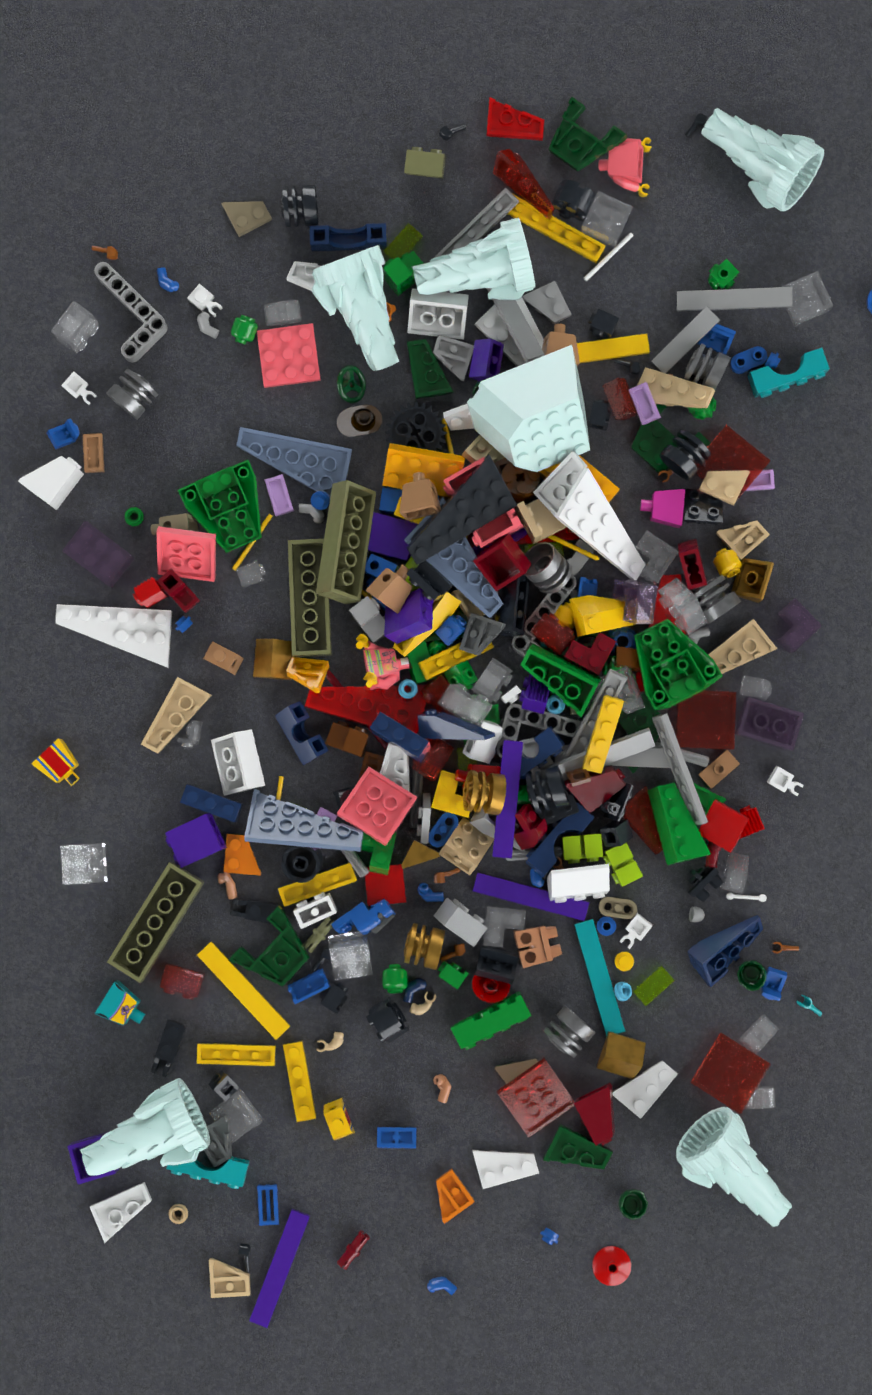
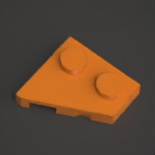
(239, 856)
(452, 1195)

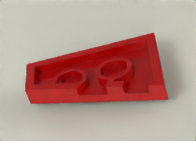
(512, 123)

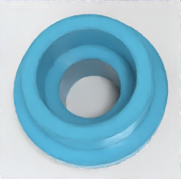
(411, 684)
(550, 704)
(622, 991)

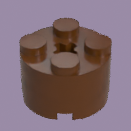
(520, 482)

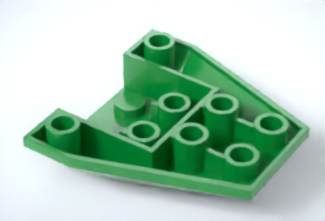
(226, 505)
(672, 665)

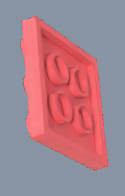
(288, 355)
(186, 553)
(377, 806)

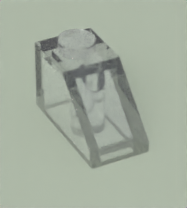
(735, 873)

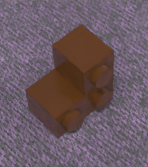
(348, 739)

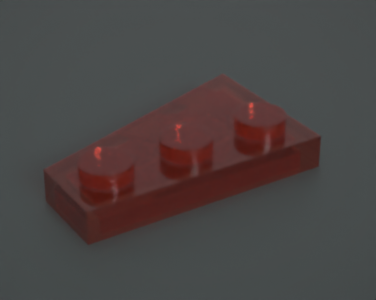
(642, 820)

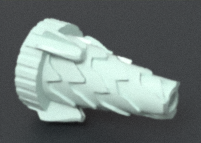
(777, 164)
(493, 262)
(357, 291)
(163, 1124)
(720, 1152)

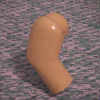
(230, 884)
(444, 1086)

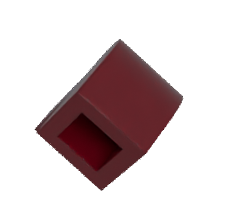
(178, 590)
(530, 828)

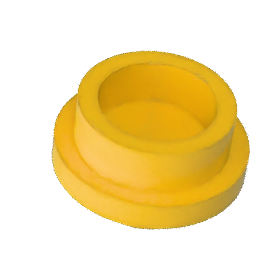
(624, 961)

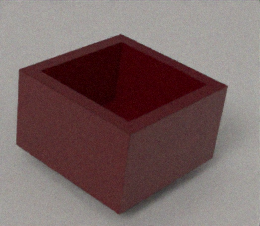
(502, 562)

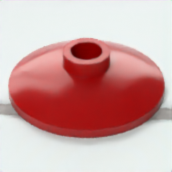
(498, 994)
(606, 1257)

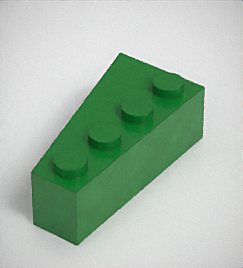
(561, 677)
(675, 826)
(490, 1021)

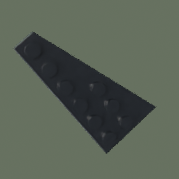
(468, 509)

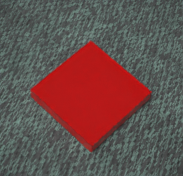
(723, 826)
(386, 886)

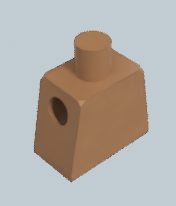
(558, 340)
(419, 498)
(391, 588)
(223, 658)

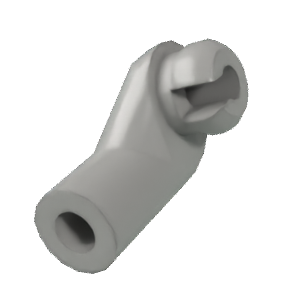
(204, 325)
(308, 508)
(699, 633)

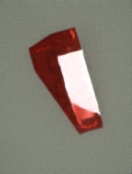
(516, 174)

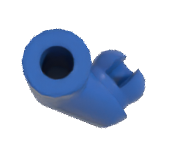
(166, 283)
(536, 879)
(428, 895)
(441, 1283)

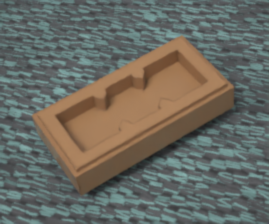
(93, 453)
(718, 769)

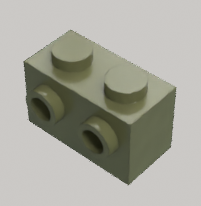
(425, 163)

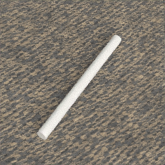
(607, 257)

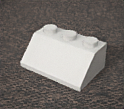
(438, 314)
(237, 762)
(578, 883)

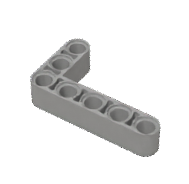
(135, 307)
(534, 618)
(541, 724)

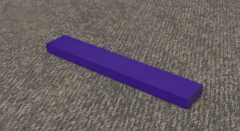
(506, 819)
(528, 896)
(279, 1268)

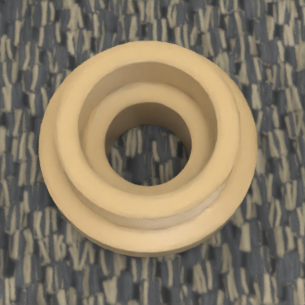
(175, 1219)

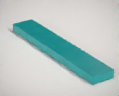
(599, 977)

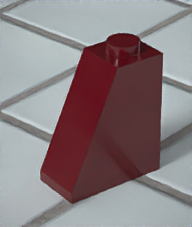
(692, 564)
(600, 788)
(598, 1113)

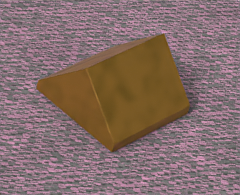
(752, 579)
(272, 658)
(418, 853)
(622, 1055)

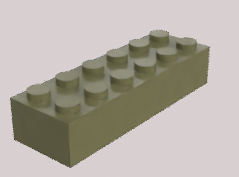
(346, 542)
(308, 610)
(155, 922)

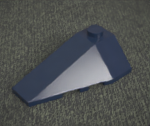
(445, 726)
(717, 951)

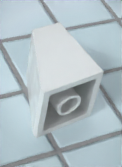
(53, 480)

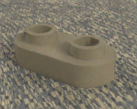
(617, 907)

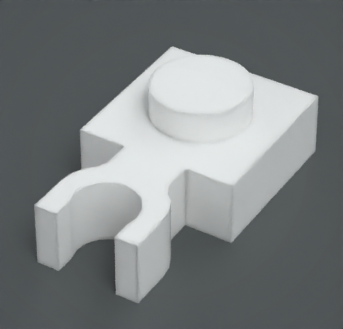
(203, 299)
(77, 386)
(512, 695)
(782, 780)
(637, 929)

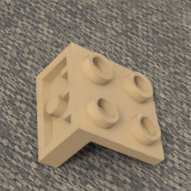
(538, 520)
(466, 846)

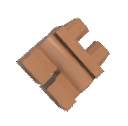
(537, 940)

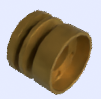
(484, 792)
(424, 946)

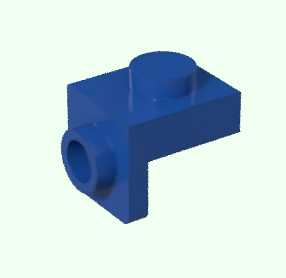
(63, 434)
(451, 629)
(773, 984)

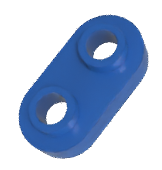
(749, 360)
(443, 829)

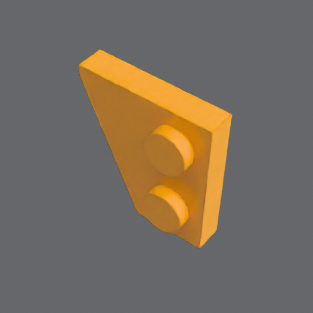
(308, 672)

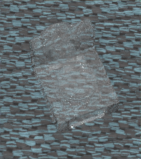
(251, 573)
(755, 687)
(193, 732)

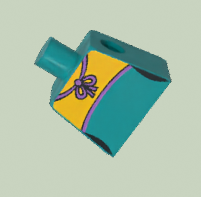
(120, 1005)

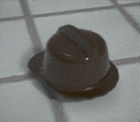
(359, 420)

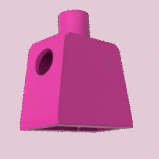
(665, 507)

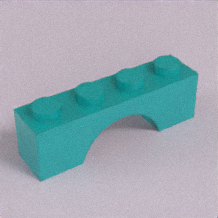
(765, 380)
(231, 1172)

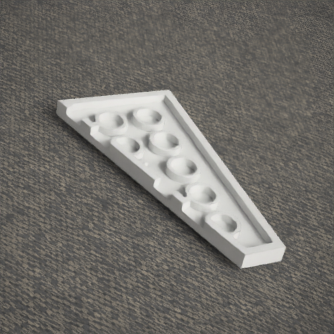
(494, 328)
(595, 522)
(130, 629)

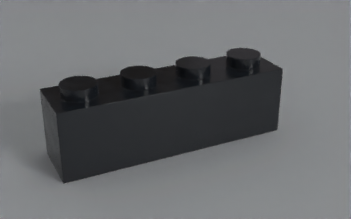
(514, 607)

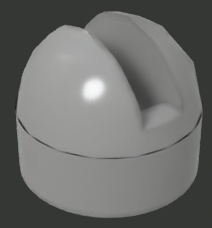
(696, 914)

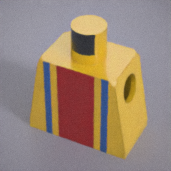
(58, 763)
(338, 1119)

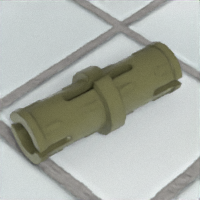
(318, 934)

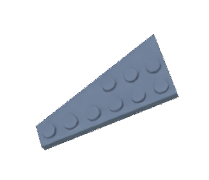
(306, 461)
(457, 566)
(292, 825)

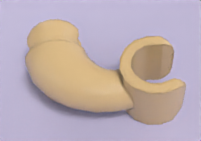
(422, 1008)
(334, 1044)

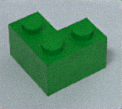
(399, 272)
(381, 854)

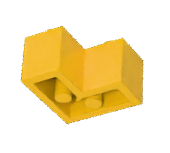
(445, 796)

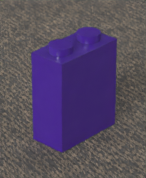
(388, 537)
(412, 620)
(195, 840)

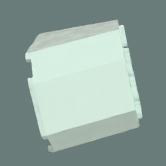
(533, 411)

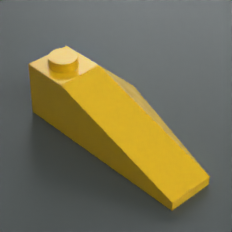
(441, 611)
(597, 614)

